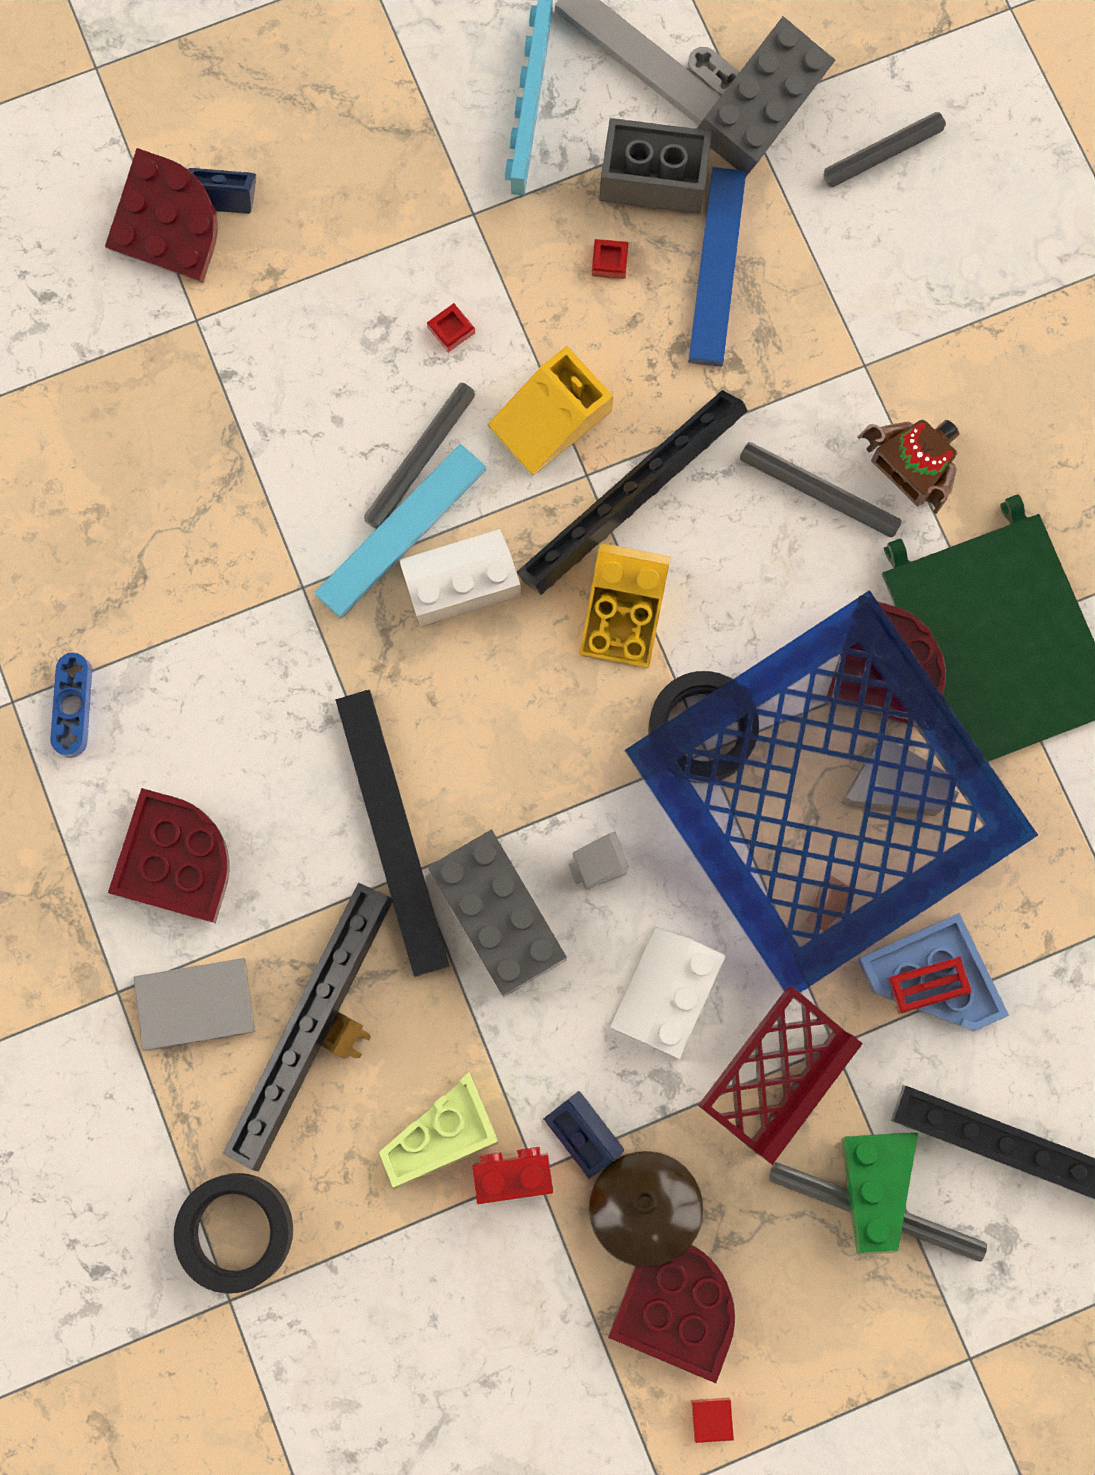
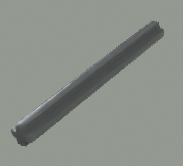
(912, 1224)

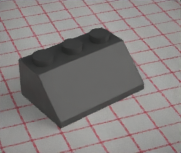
(655, 165)

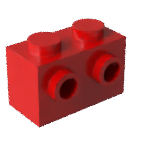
(513, 1177)

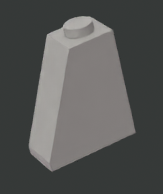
(887, 778)

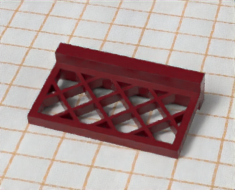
(799, 1098)

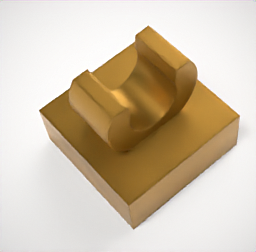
(343, 1035)

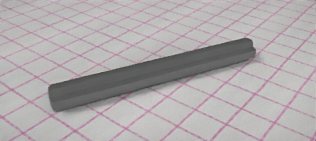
(419, 455)
(820, 489)

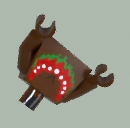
(916, 458)

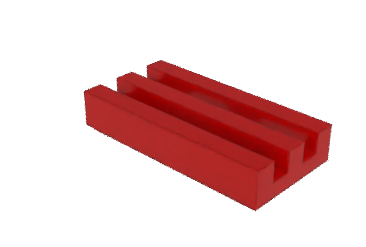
(899, 994)

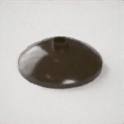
(653, 1233)

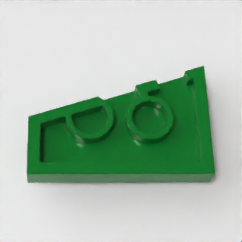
(878, 1188)

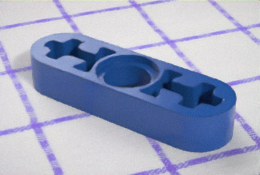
(84, 680)

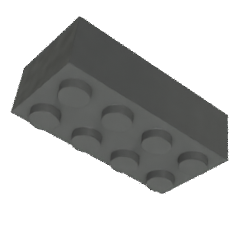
(765, 95)
(497, 913)

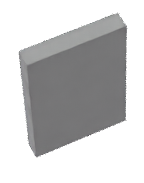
(194, 1004)

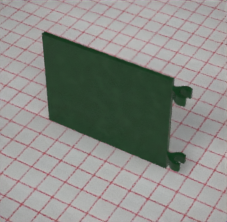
(1006, 632)

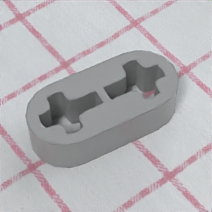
(718, 70)

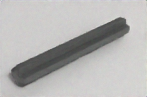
(884, 149)

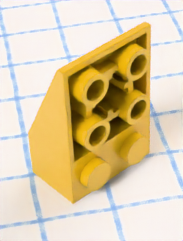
(552, 411)
(624, 605)

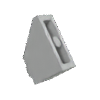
(599, 862)

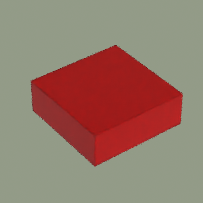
(610, 259)
(451, 327)
(712, 1420)

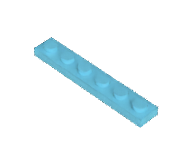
(527, 106)

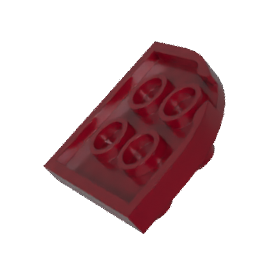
(165, 217)
(922, 645)
(172, 858)
(679, 1314)

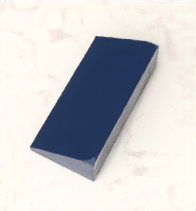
(228, 189)
(584, 1134)

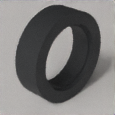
(692, 684)
(187, 1241)

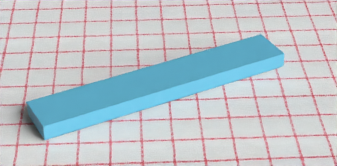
(400, 531)

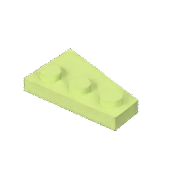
(441, 1136)

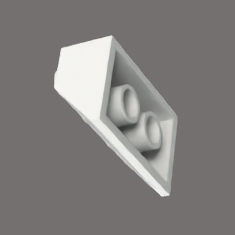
(460, 577)
(667, 992)

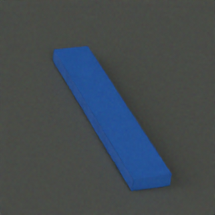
(717, 267)

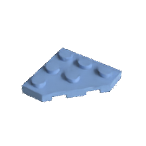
(931, 946)

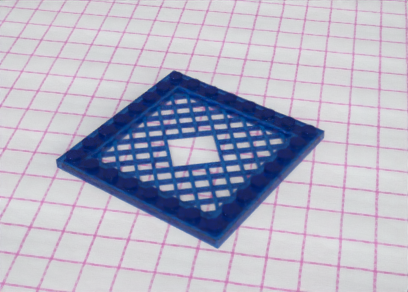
(867, 624)

